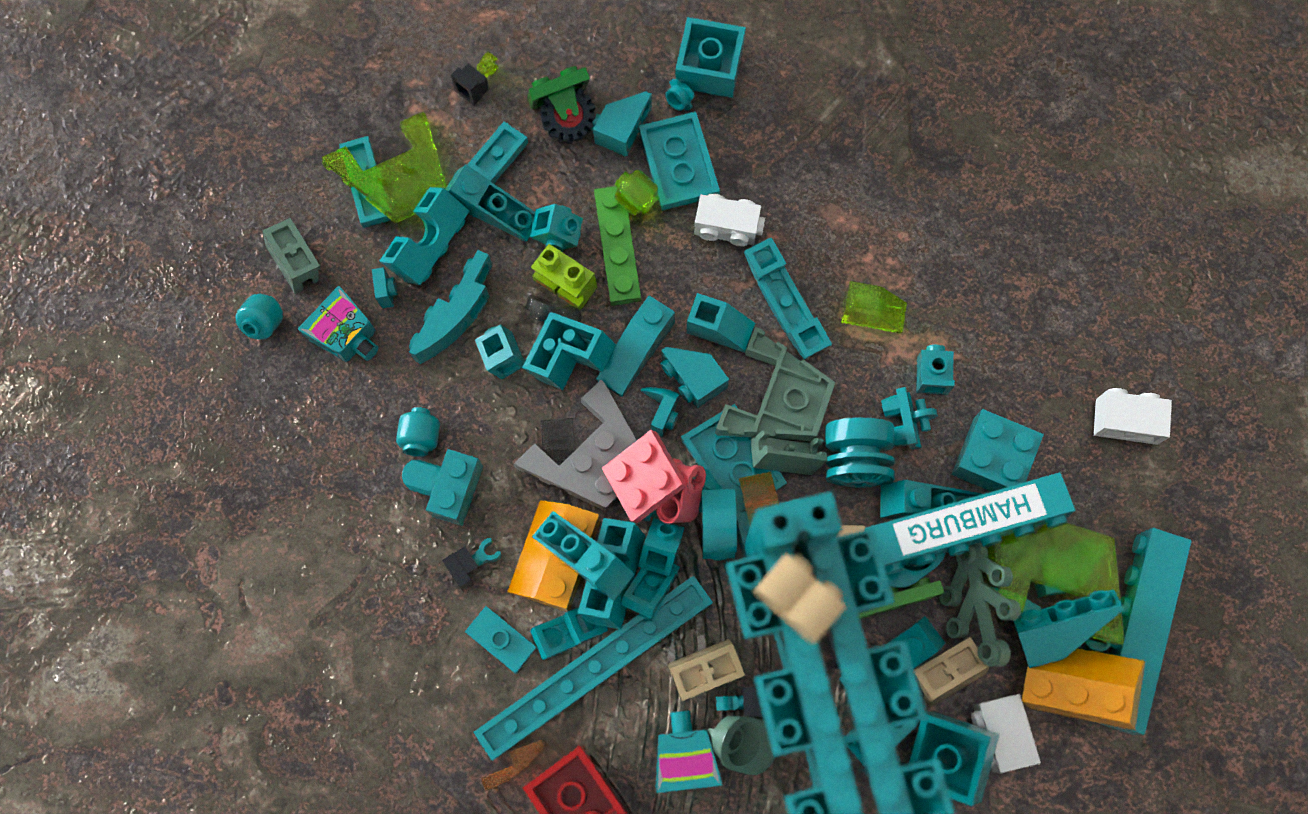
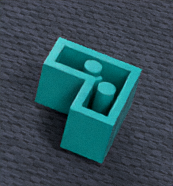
(564, 344)

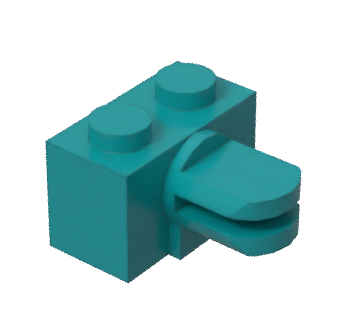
(448, 485)

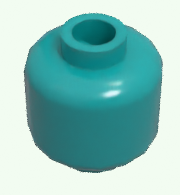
(259, 316)
(418, 432)

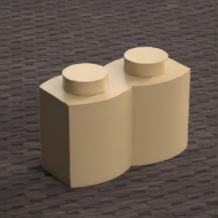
(800, 598)

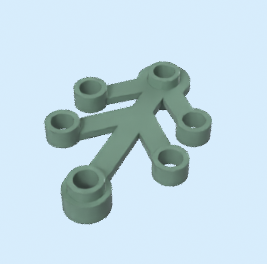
(992, 651)

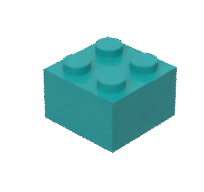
(710, 56)
(996, 452)
(963, 753)

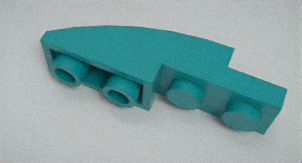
(448, 321)

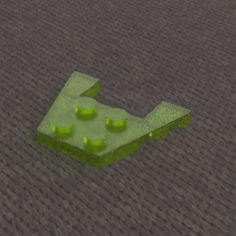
(398, 182)
(1071, 562)

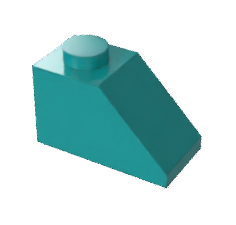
(619, 122)

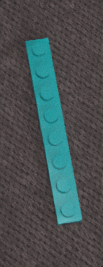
(591, 669)

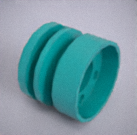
(859, 452)

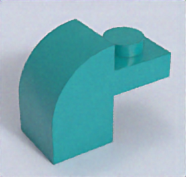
(719, 524)

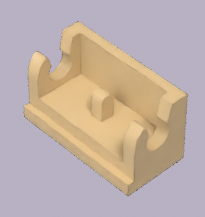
(706, 669)
(950, 672)

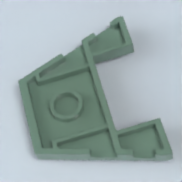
(793, 399)

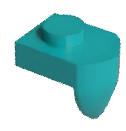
(665, 416)

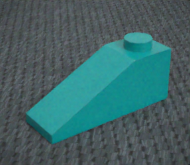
(637, 345)

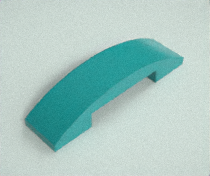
(785, 300)

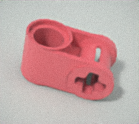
(685, 504)

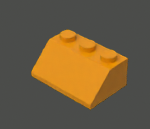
(539, 572)
(1087, 688)

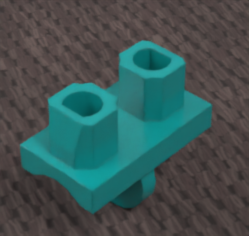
(902, 405)

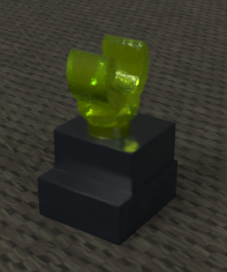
(473, 82)

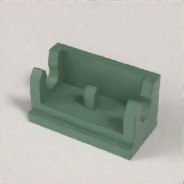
(291, 254)
(786, 454)

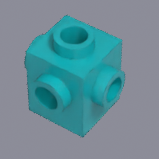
(556, 226)

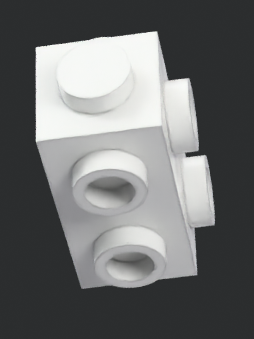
(728, 220)

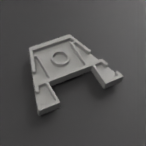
(582, 471)

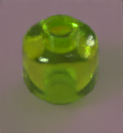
(636, 192)

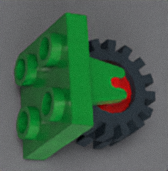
(565, 108)

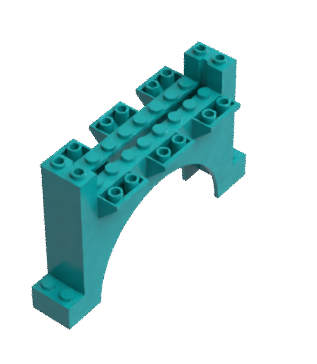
(876, 680)

